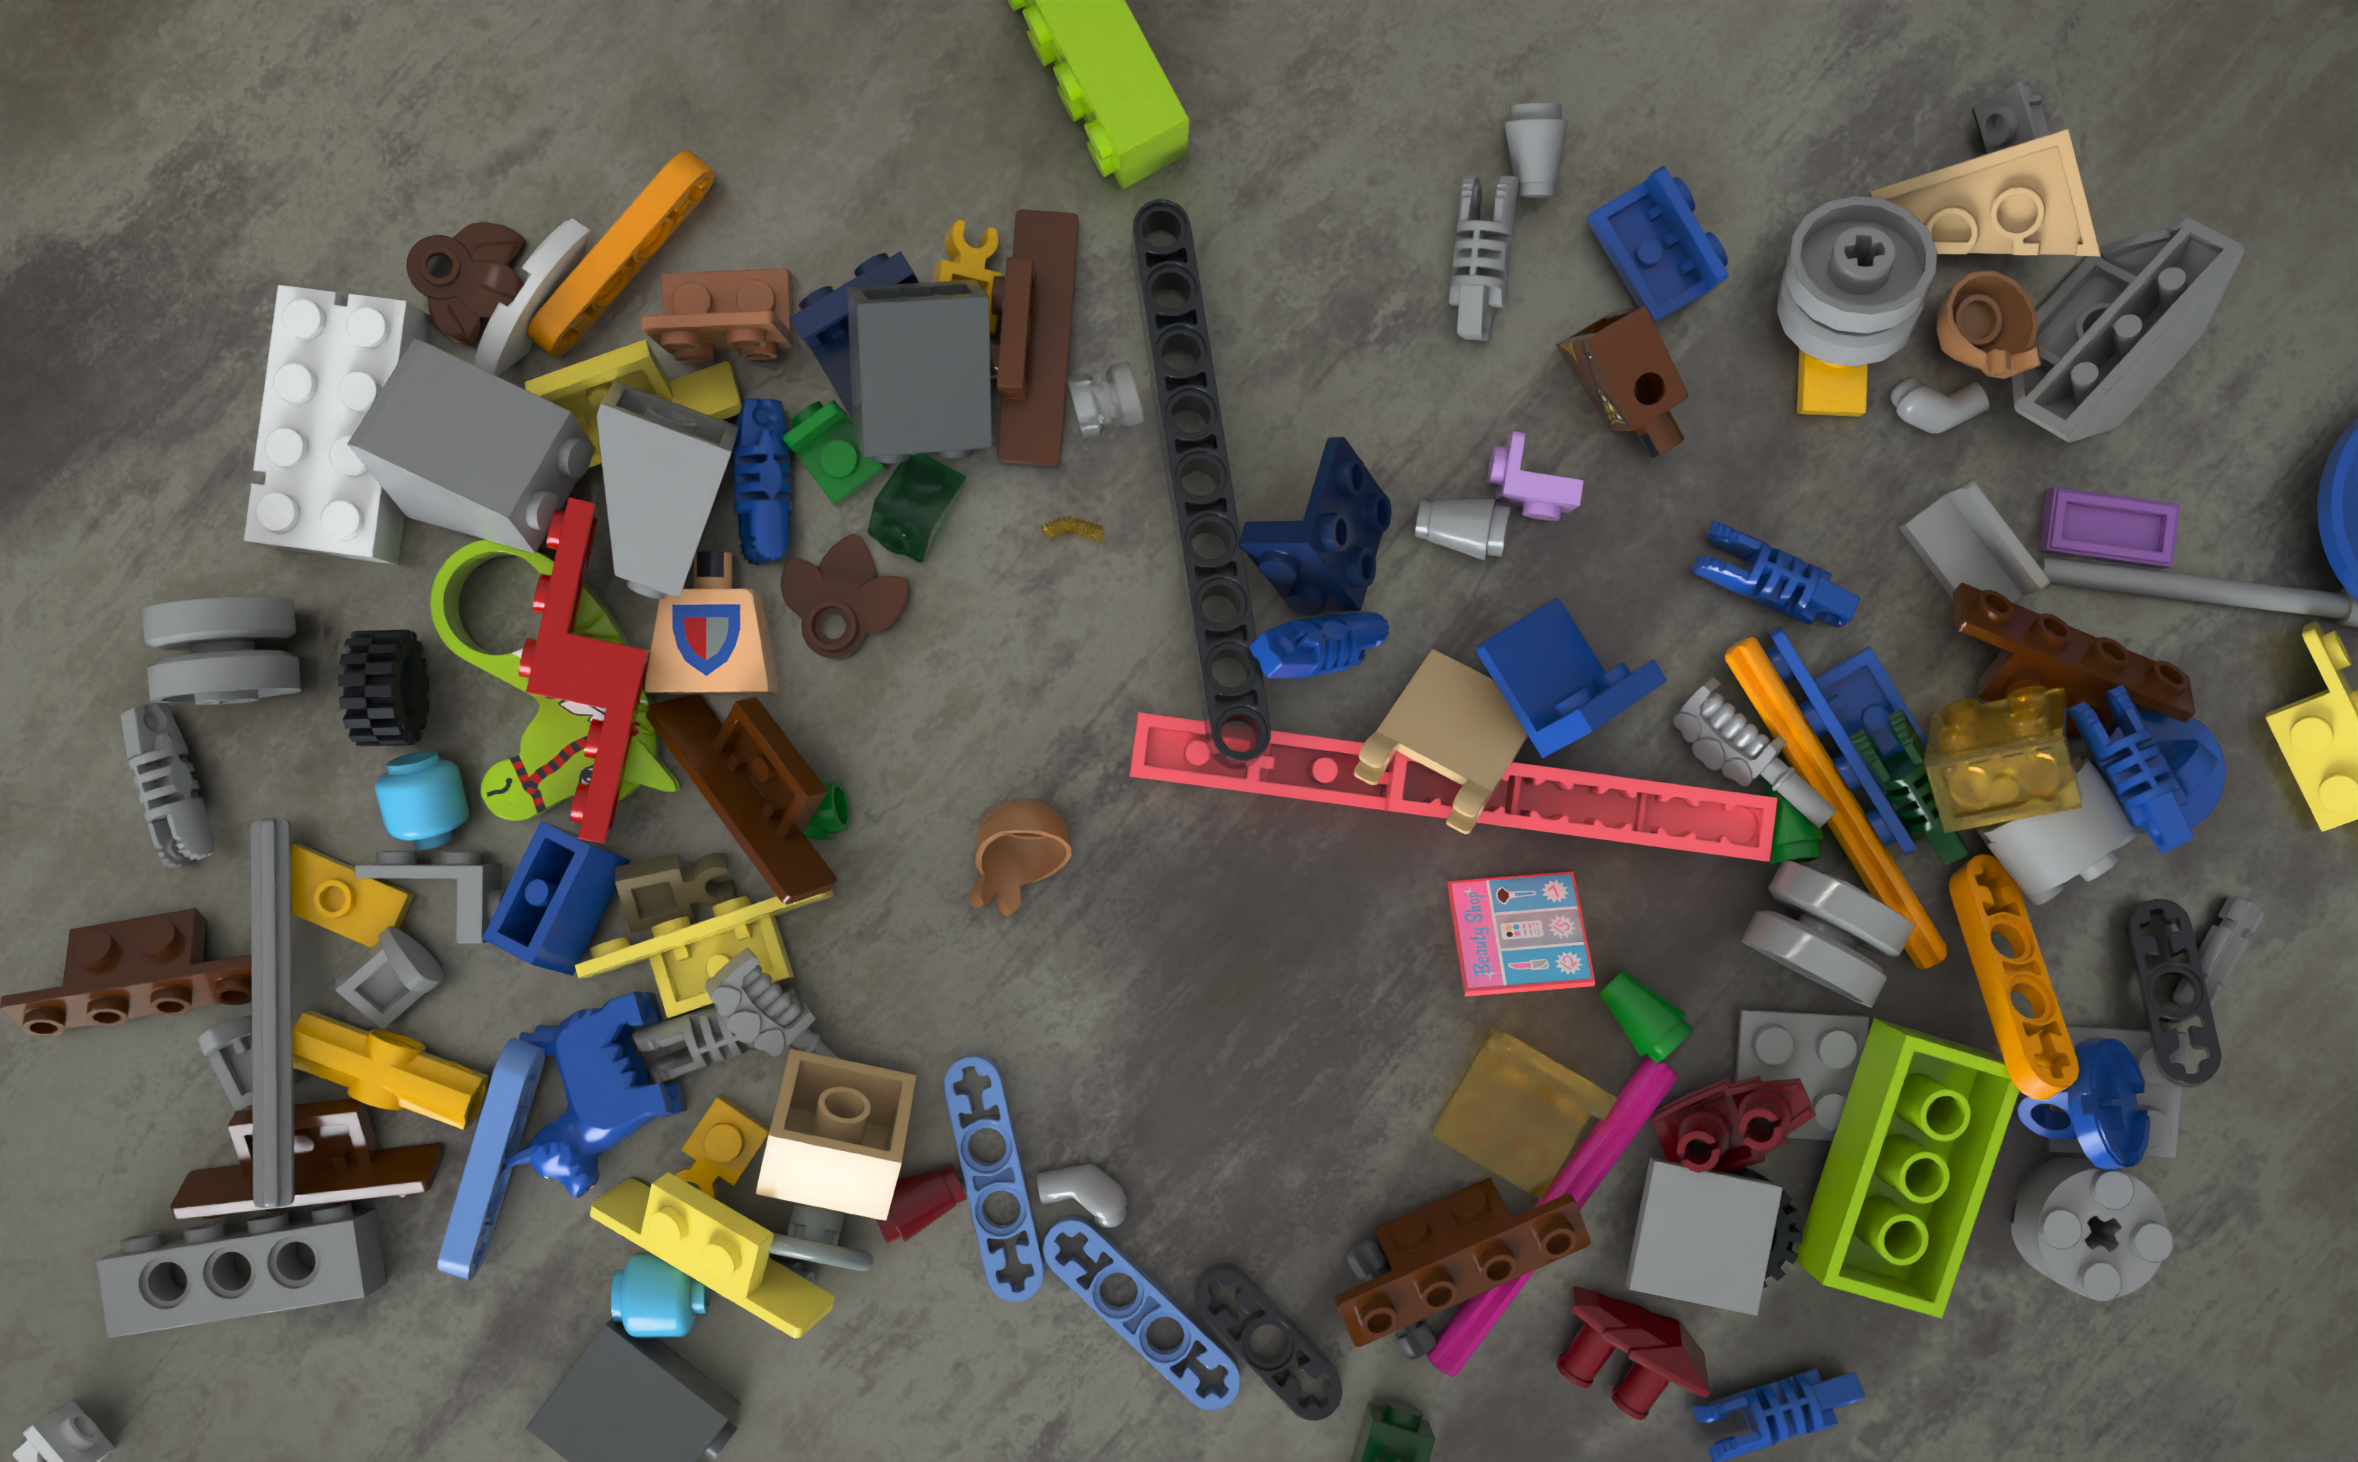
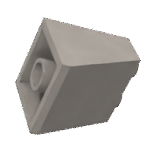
(471, 449)
(659, 484)

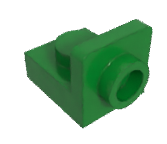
(828, 450)

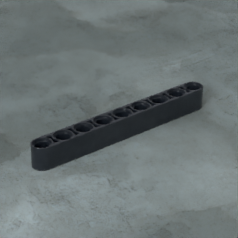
(1203, 452)

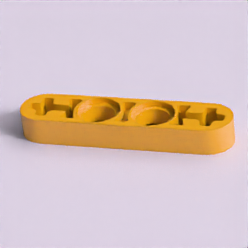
(621, 254)
(1992, 902)

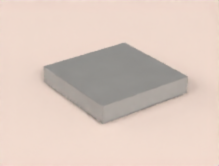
(1703, 1236)

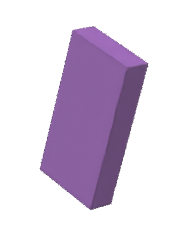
(2109, 528)

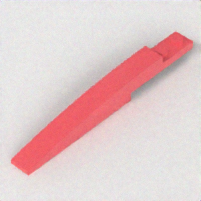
(1524, 799)

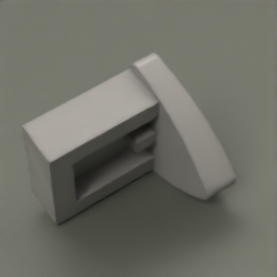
(389, 977)
(230, 1055)

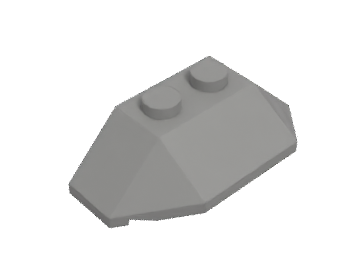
(2123, 326)

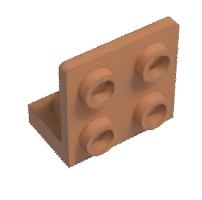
(724, 313)

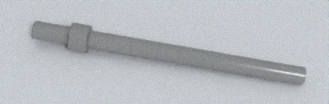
(2202, 589)

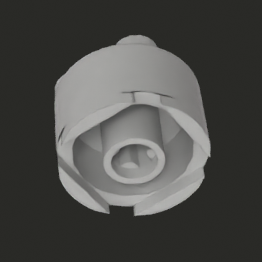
(2058, 846)
(2099, 1261)

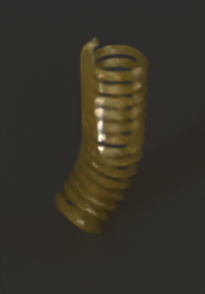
(1069, 526)

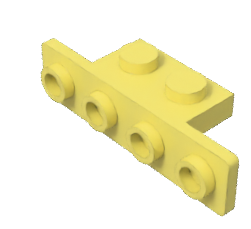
(586, 383)
(2322, 734)
(690, 955)
(713, 1248)

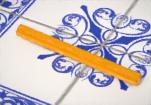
(1849, 823)

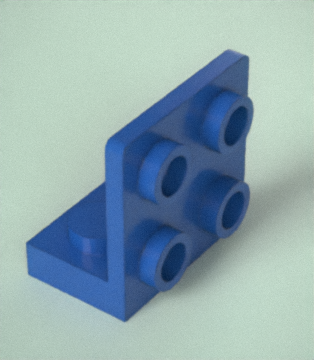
(1557, 680)

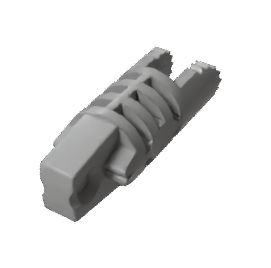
(1482, 257)
(166, 785)
(705, 1038)

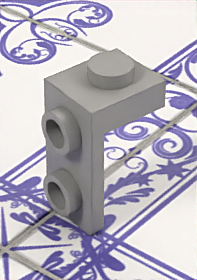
(477, 884)

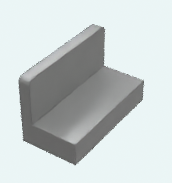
(1971, 544)

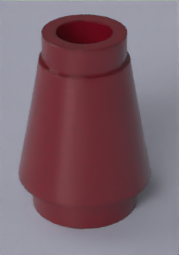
(920, 1202)

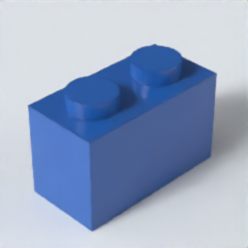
(555, 899)

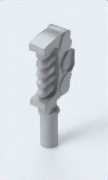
(1731, 744)
(759, 1011)

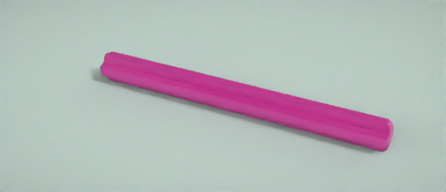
(1577, 1178)

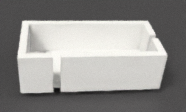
(320, 381)

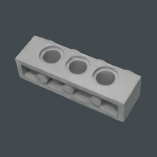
(144, 1298)

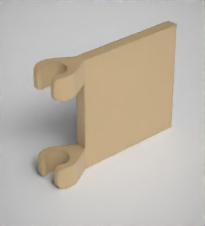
(1452, 725)

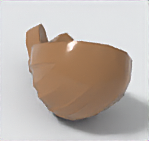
(1989, 325)
(1017, 847)

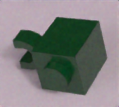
(1393, 1435)

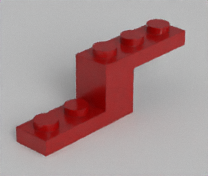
(584, 668)

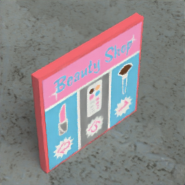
(1520, 934)

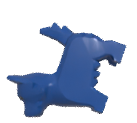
(603, 1089)

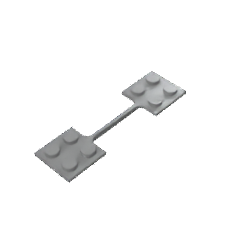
(1828, 1048)

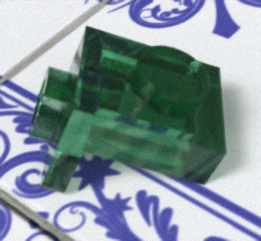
(914, 505)

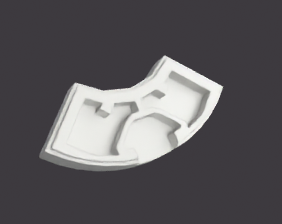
(547, 268)

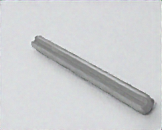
(272, 1013)

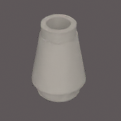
(1536, 147)
(1465, 525)

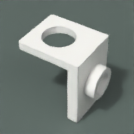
(64, 1437)

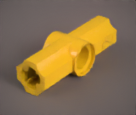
(388, 1070)

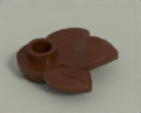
(476, 280)
(846, 588)

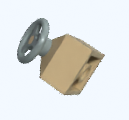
(834, 1152)

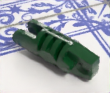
(1907, 786)

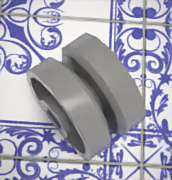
(1856, 280)
(222, 650)
(1830, 927)

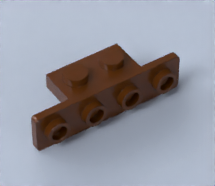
(1034, 336)
(2055, 655)
(753, 785)
(130, 973)
(332, 1164)
(1455, 1254)

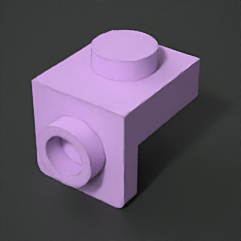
(1538, 493)

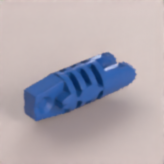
(762, 480)
(1776, 579)
(1318, 644)
(2136, 770)
(1780, 1410)

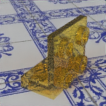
(2001, 759)
(1519, 1111)

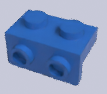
(1660, 245)

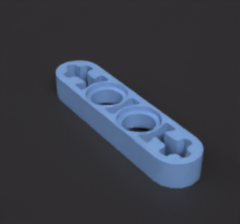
(485, 1171)
(1000, 1175)
(1134, 1318)

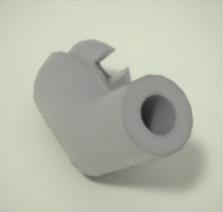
(1933, 410)
(1090, 1188)

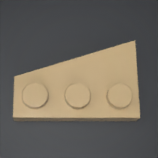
(2005, 201)

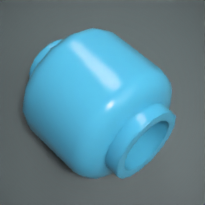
(422, 799)
(656, 1298)

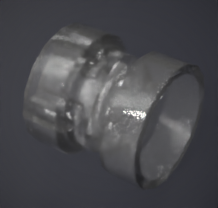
(1103, 400)

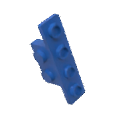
(1842, 702)

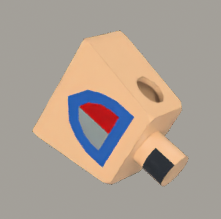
(712, 637)

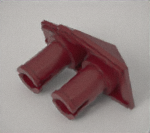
(1731, 1122)
(1655, 1342)

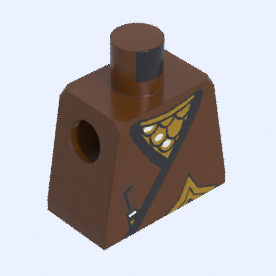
(1613, 358)

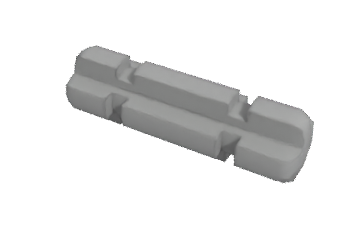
(2223, 947)

